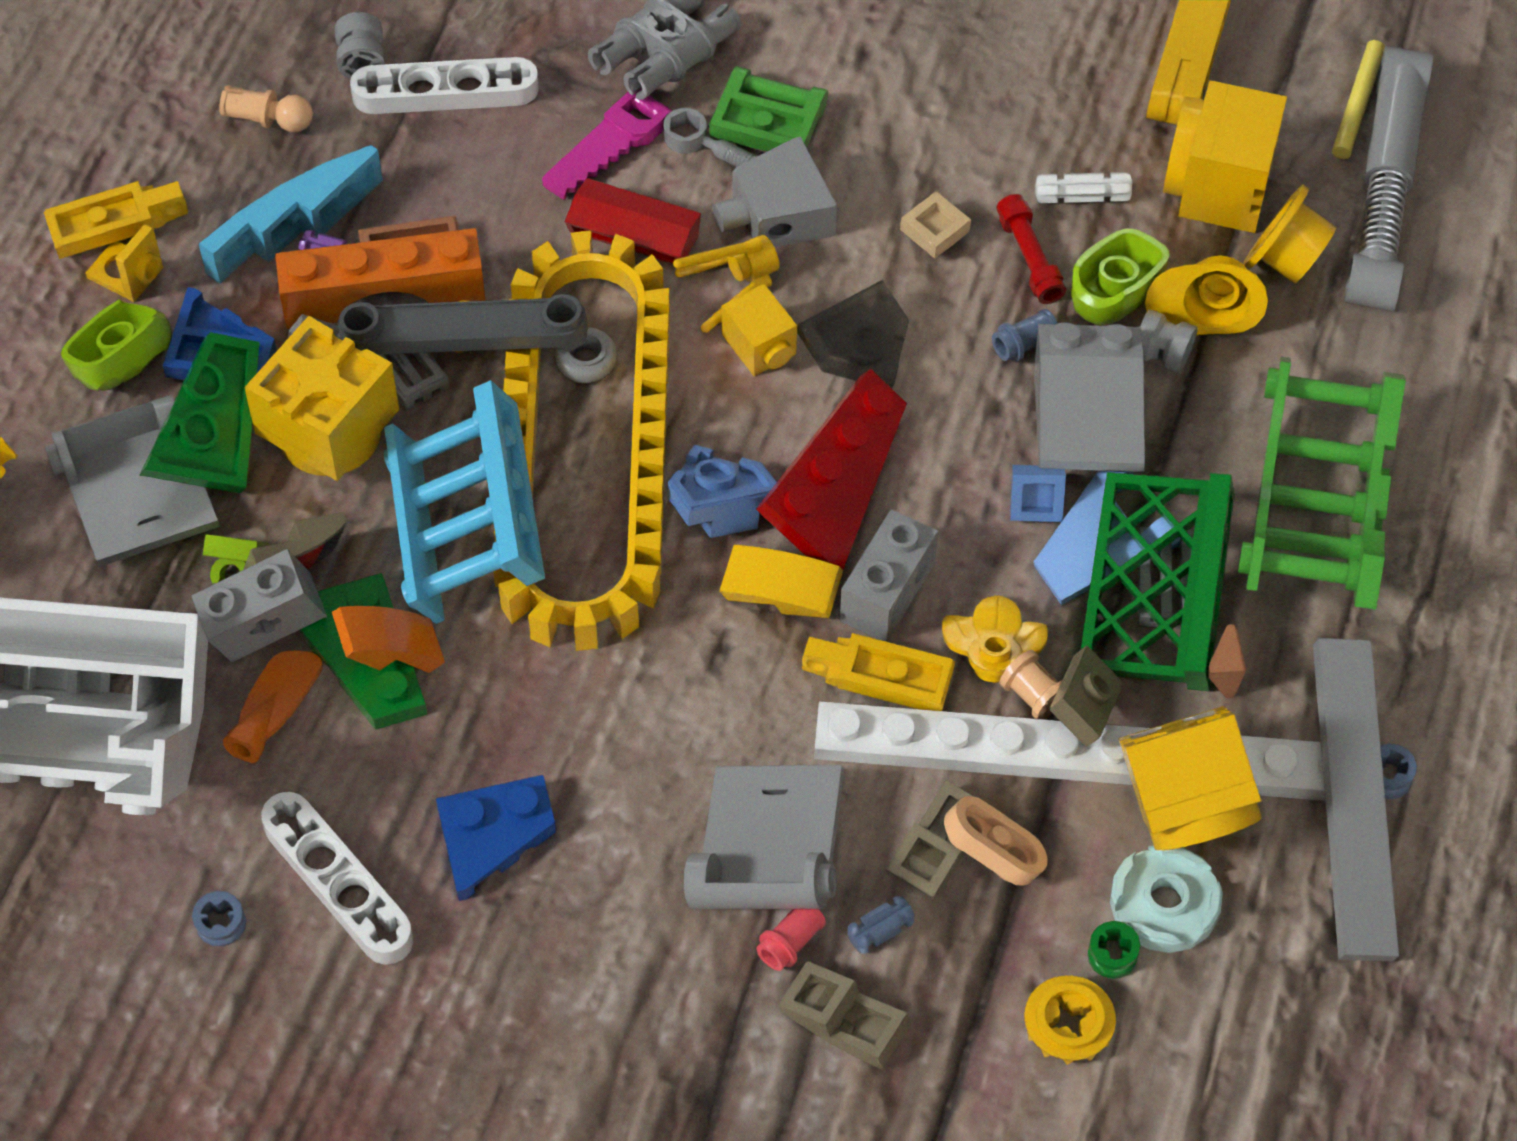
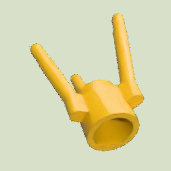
(747, 261)

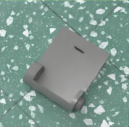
(116, 505)
(768, 839)

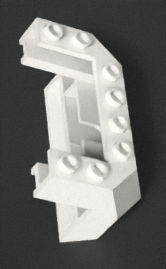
(69, 725)

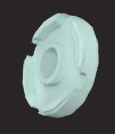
(1159, 926)

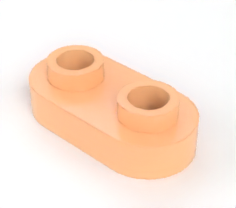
(995, 841)

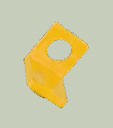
(137, 264)

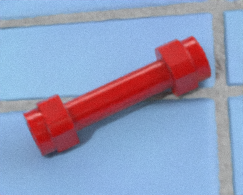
(1044, 279)

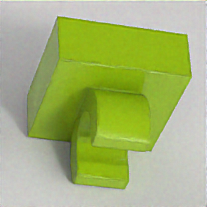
(229, 551)

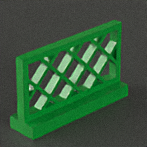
(1204, 571)

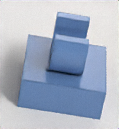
(1037, 494)

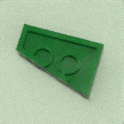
(210, 420)
(381, 695)

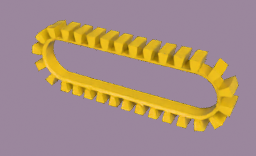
(647, 475)

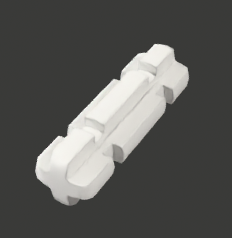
(1083, 187)

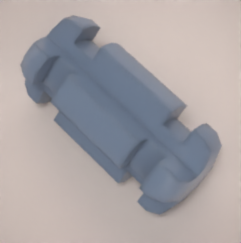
(880, 924)

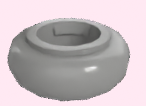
(590, 370)

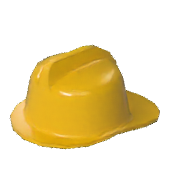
(1212, 294)

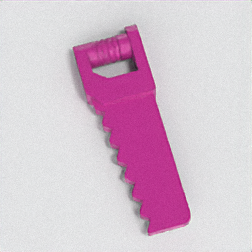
(607, 142)

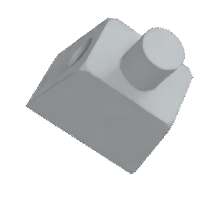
(779, 197)

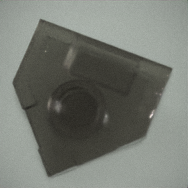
(858, 335)

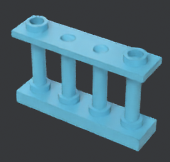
(507, 508)

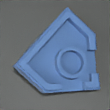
(719, 492)

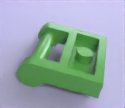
(761, 121)

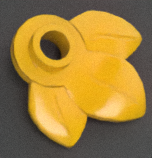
(993, 636)

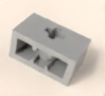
(258, 605)

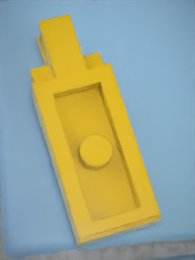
(112, 216)
(881, 670)

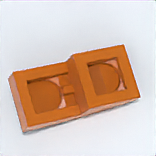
(387, 634)

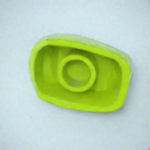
(1115, 275)
(116, 345)

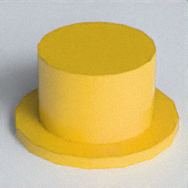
(1292, 238)

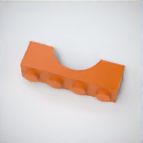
(425, 265)

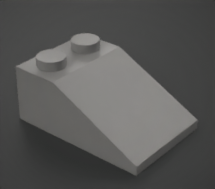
(1090, 397)

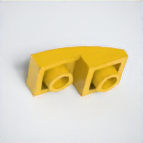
(782, 579)

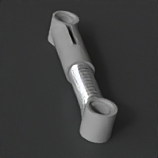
(1389, 175)

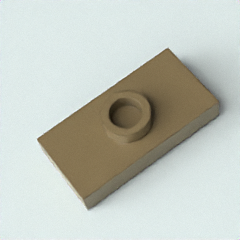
(1086, 696)

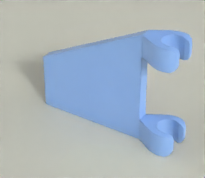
(1070, 552)

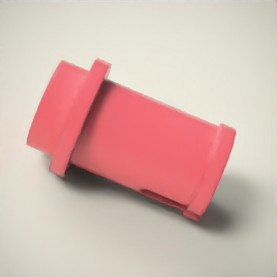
(781, 945)

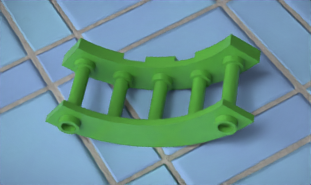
(1362, 552)

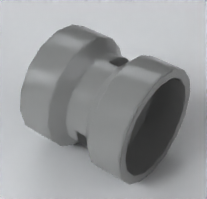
(359, 42)
(1167, 341)

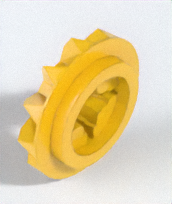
(1076, 997)

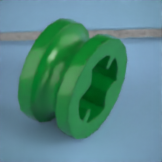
(1127, 941)

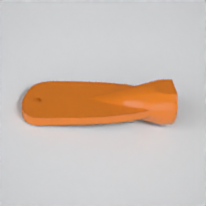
(272, 702)

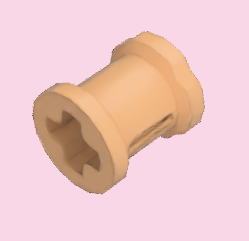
(1031, 683)

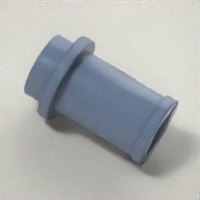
(1016, 339)

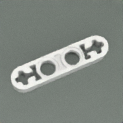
(444, 93)
(342, 873)

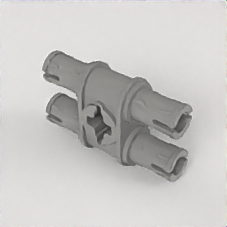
(663, 41)

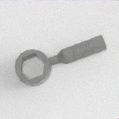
(721, 148)

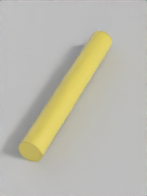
(1358, 100)

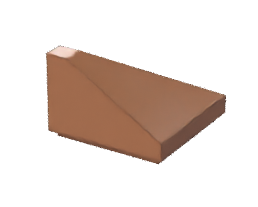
(1228, 663)

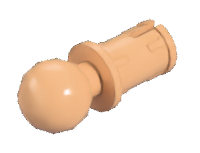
(291, 112)

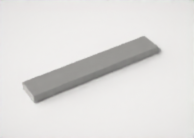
(1355, 800)

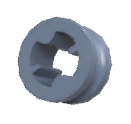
(1405, 773)
(219, 902)

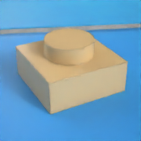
(935, 224)

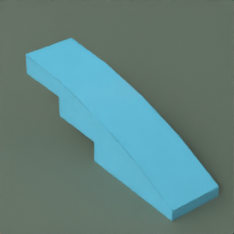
(301, 204)

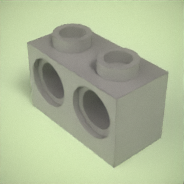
(888, 575)

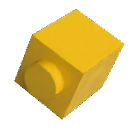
(759, 330)

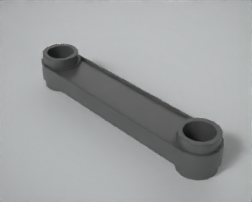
(466, 325)

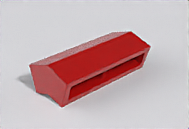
(651, 223)

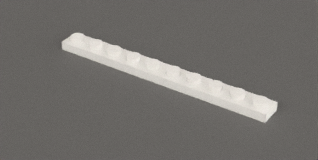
(1030, 748)

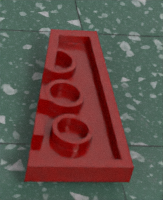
(834, 476)

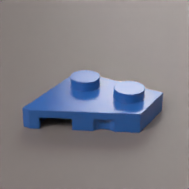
(195, 322)
(493, 828)

